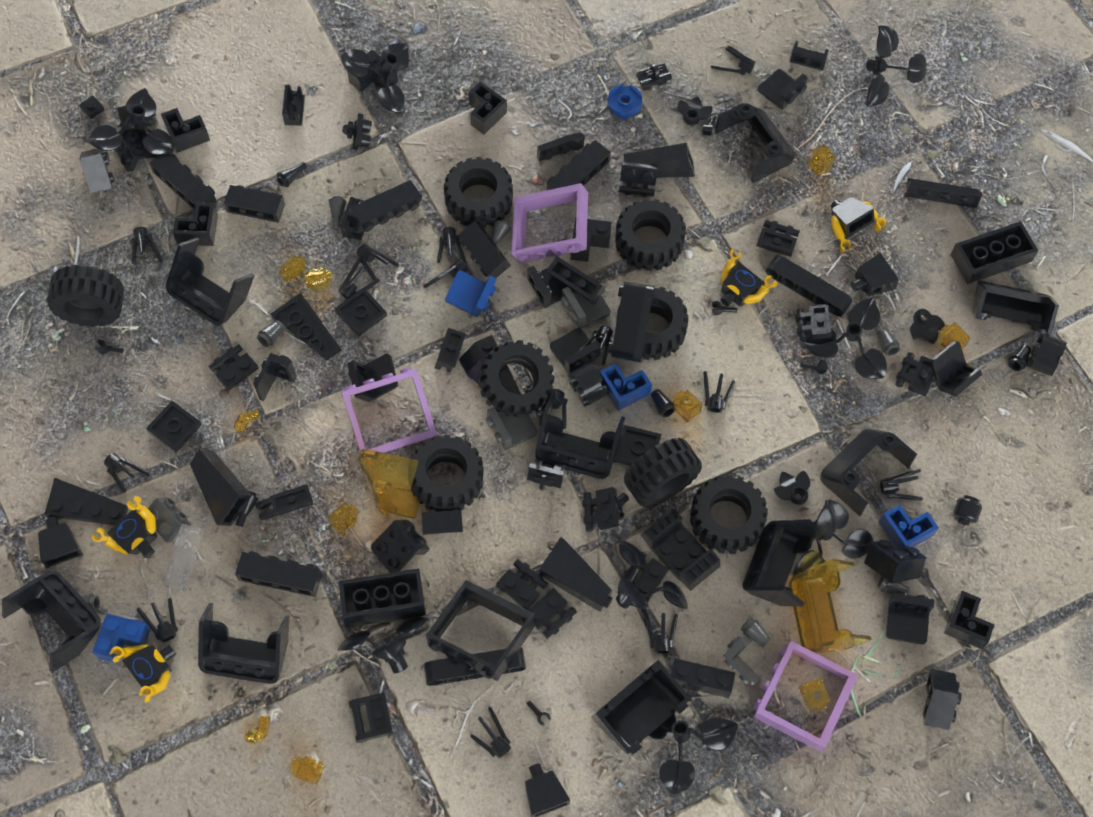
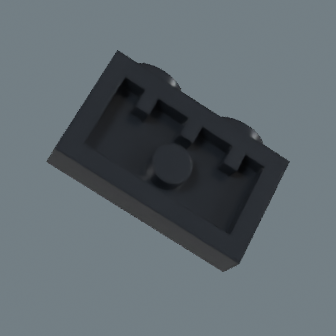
(546, 288)

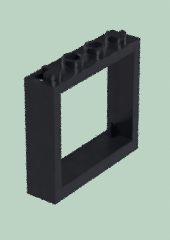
(494, 603)

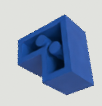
(625, 390)
(907, 532)
(117, 632)

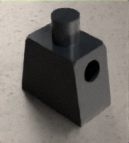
(875, 277)
(57, 543)
(544, 792)

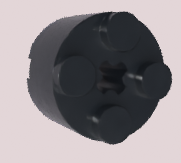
(1046, 354)
(588, 384)

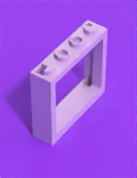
(543, 200)
(388, 379)
(788, 728)

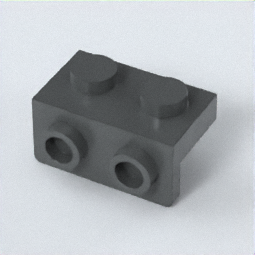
(167, 518)

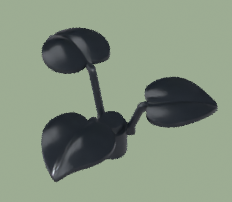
(887, 43)
(393, 55)
(138, 106)
(862, 315)
(834, 517)
(630, 595)
(390, 652)
(679, 775)

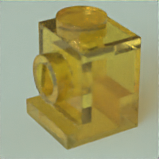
(821, 160)
(687, 410)
(343, 518)
(807, 691)
(307, 769)

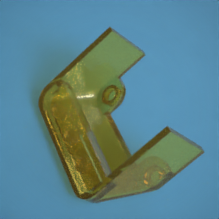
(390, 482)
(817, 618)

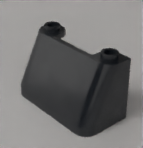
(641, 707)

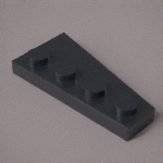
(305, 324)
(79, 504)

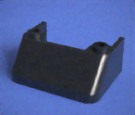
(777, 149)
(198, 292)
(1016, 305)
(631, 321)
(575, 452)
(839, 473)
(775, 558)
(64, 605)
(240, 657)

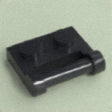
(377, 715)

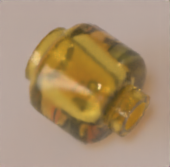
(318, 278)

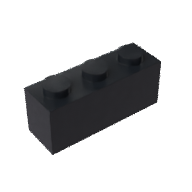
(254, 203)
(483, 250)
(575, 280)
(703, 678)

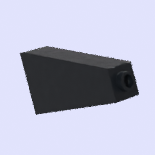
(671, 160)
(219, 486)
(572, 574)

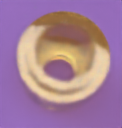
(292, 268)

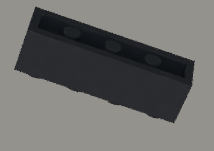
(582, 167)
(181, 180)
(384, 206)
(278, 574)

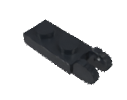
(560, 146)
(285, 502)

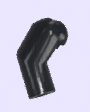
(621, 500)

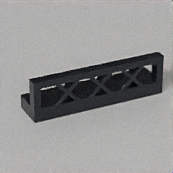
(942, 193)

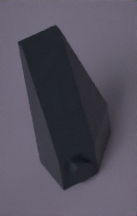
(474, 357)

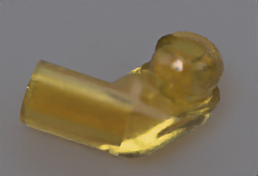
(243, 420)
(258, 733)

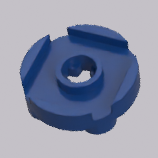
(622, 109)

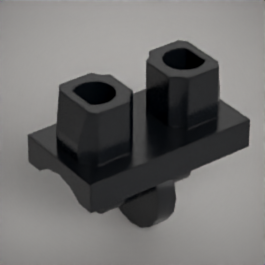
(653, 76)
(356, 131)
(544, 475)

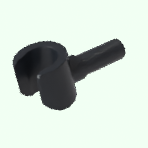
(707, 129)
(721, 308)
(105, 348)
(821, 368)
(538, 713)

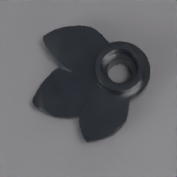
(695, 110)
(927, 329)
(790, 486)

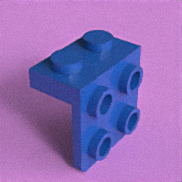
(470, 293)

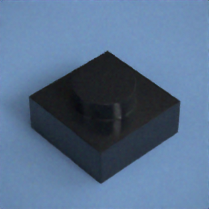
(91, 107)

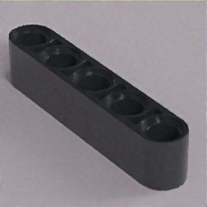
(808, 285)
(450, 671)

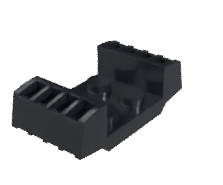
(680, 550)

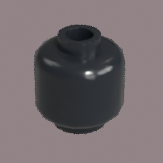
(967, 510)

